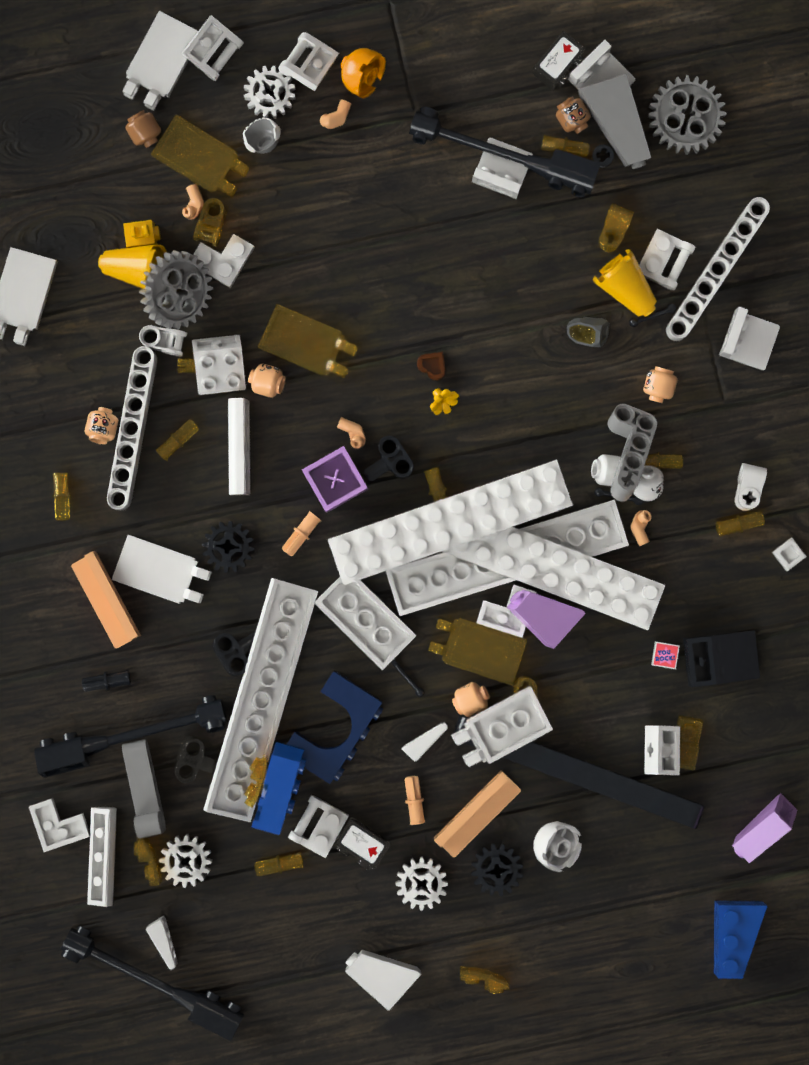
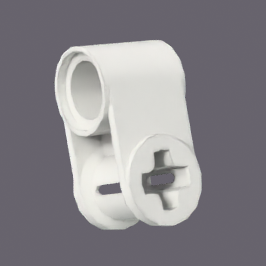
(164, 339)
(750, 481)

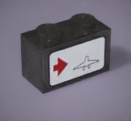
(558, 61)
(362, 843)

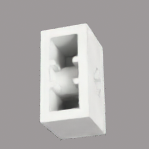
(662, 750)

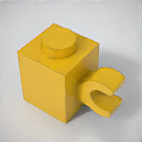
(141, 233)

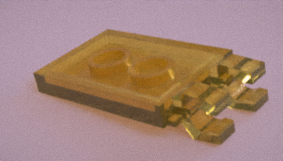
(198, 156)
(305, 342)
(480, 649)

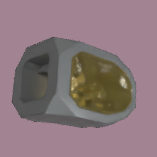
(588, 331)

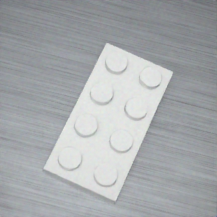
(365, 620)

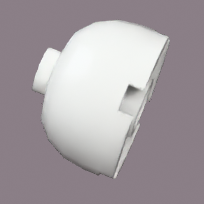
(557, 845)

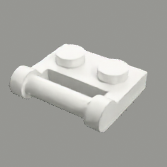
(207, 42)
(315, 65)
(658, 256)
(326, 829)

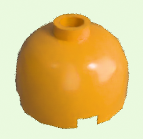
(361, 70)

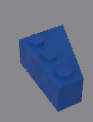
(278, 788)
(735, 935)

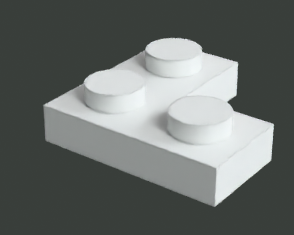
(225, 266)
(501, 617)
(52, 830)

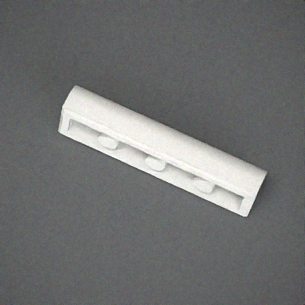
(239, 446)
(102, 856)

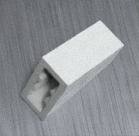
(381, 976)

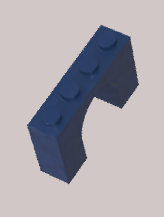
(361, 706)

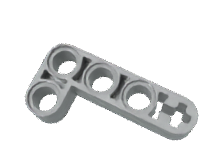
(637, 436)
(144, 789)

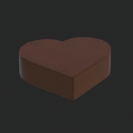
(432, 364)

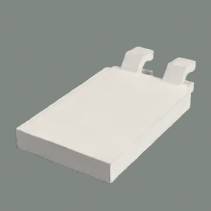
(159, 59)
(24, 292)
(158, 570)
(503, 727)

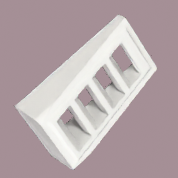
(422, 743)
(162, 940)

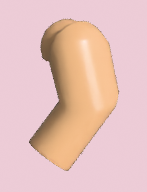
(196, 203)
(355, 432)
(638, 526)

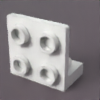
(598, 67)
(500, 173)
(749, 339)
(219, 364)

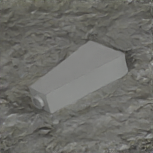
(617, 116)

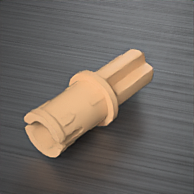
(301, 534)
(414, 800)

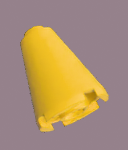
(130, 263)
(627, 284)

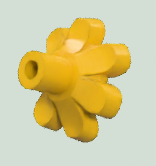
(443, 400)

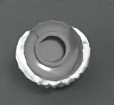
(261, 136)

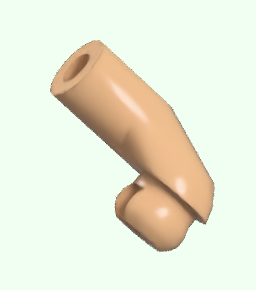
(336, 118)

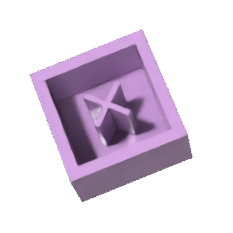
(335, 479)

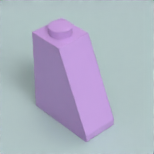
(544, 617)
(765, 828)

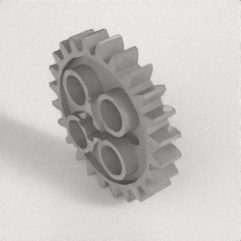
(706, 120)
(176, 289)

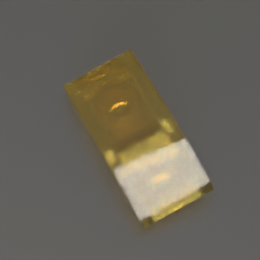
(689, 741)
(259, 771)
(146, 853)
(492, 981)

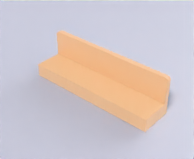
(105, 599)
(477, 814)

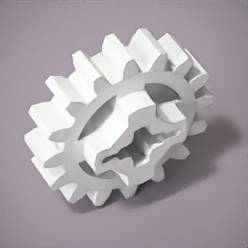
(262, 98)
(193, 869)
(429, 875)

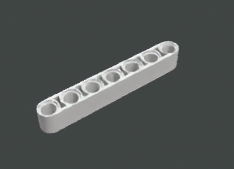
(725, 260)
(129, 416)

